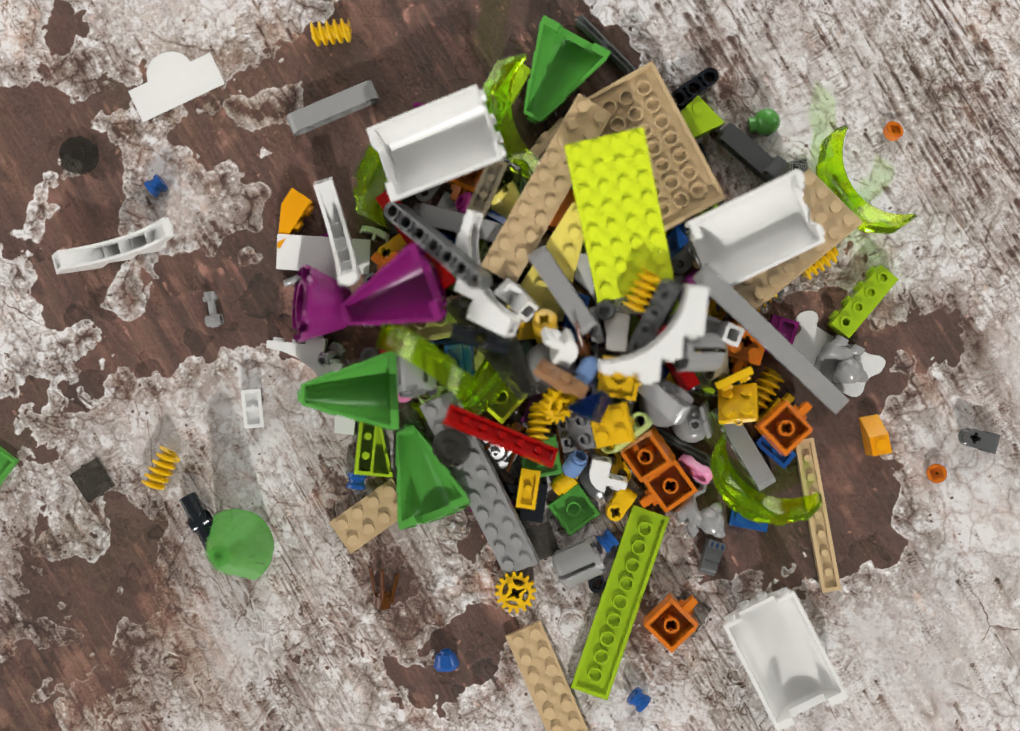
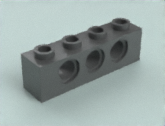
(656, 314)

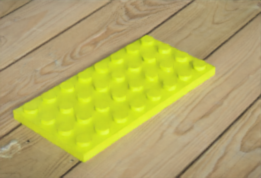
(618, 211)

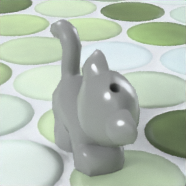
(848, 369)
(708, 519)

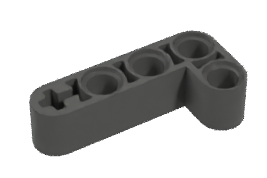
(751, 154)

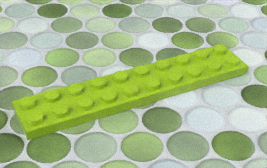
(619, 602)

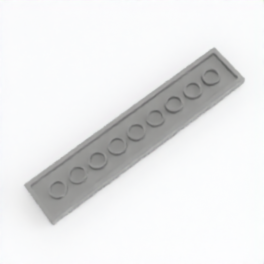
(486, 495)

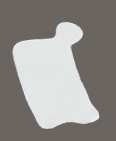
(812, 339)

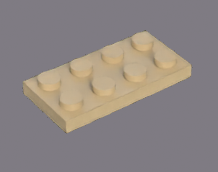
(367, 517)

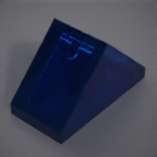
(591, 407)

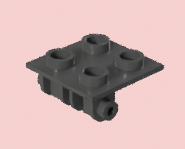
(576, 434)

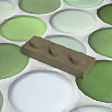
(487, 187)

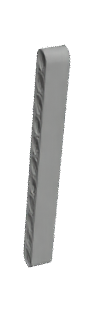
(771, 339)

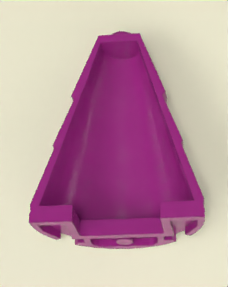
(399, 293)

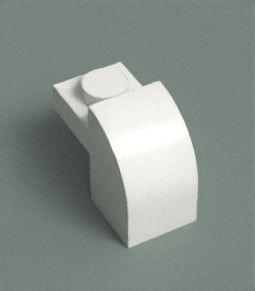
(517, 299)
(729, 332)
(562, 346)
(601, 477)

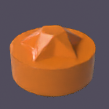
(893, 131)
(936, 473)

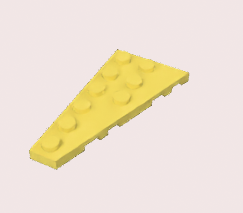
(565, 247)

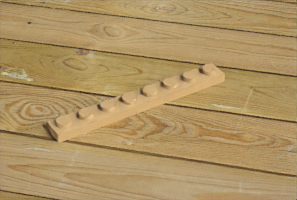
(819, 523)

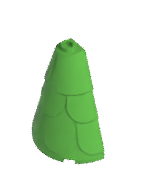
(558, 68)
(357, 392)
(424, 485)
(240, 544)

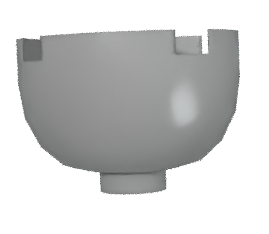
(692, 428)

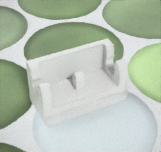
(252, 408)

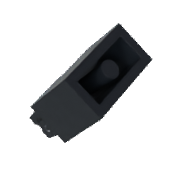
(529, 514)

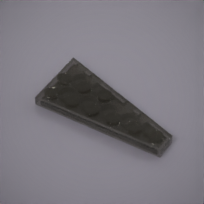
(511, 368)

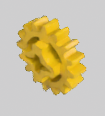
(556, 404)
(507, 596)

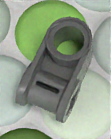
(981, 440)

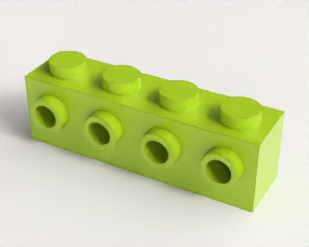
(862, 301)

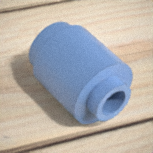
(586, 370)
(575, 463)

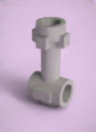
(213, 320)
(335, 350)

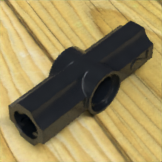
(467, 335)
(198, 517)

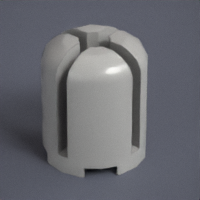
(694, 356)
(412, 380)
(578, 563)

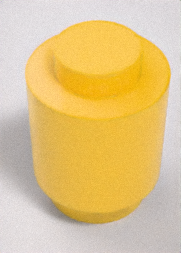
(563, 483)

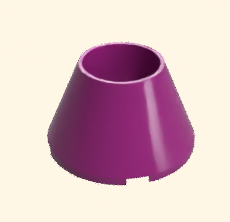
(317, 304)

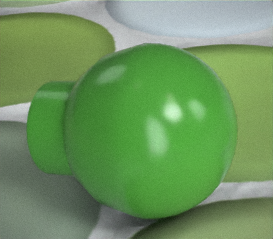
(765, 122)

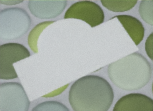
(173, 82)
(317, 253)

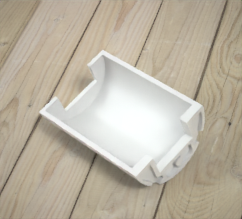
(437, 142)
(755, 230)
(783, 656)

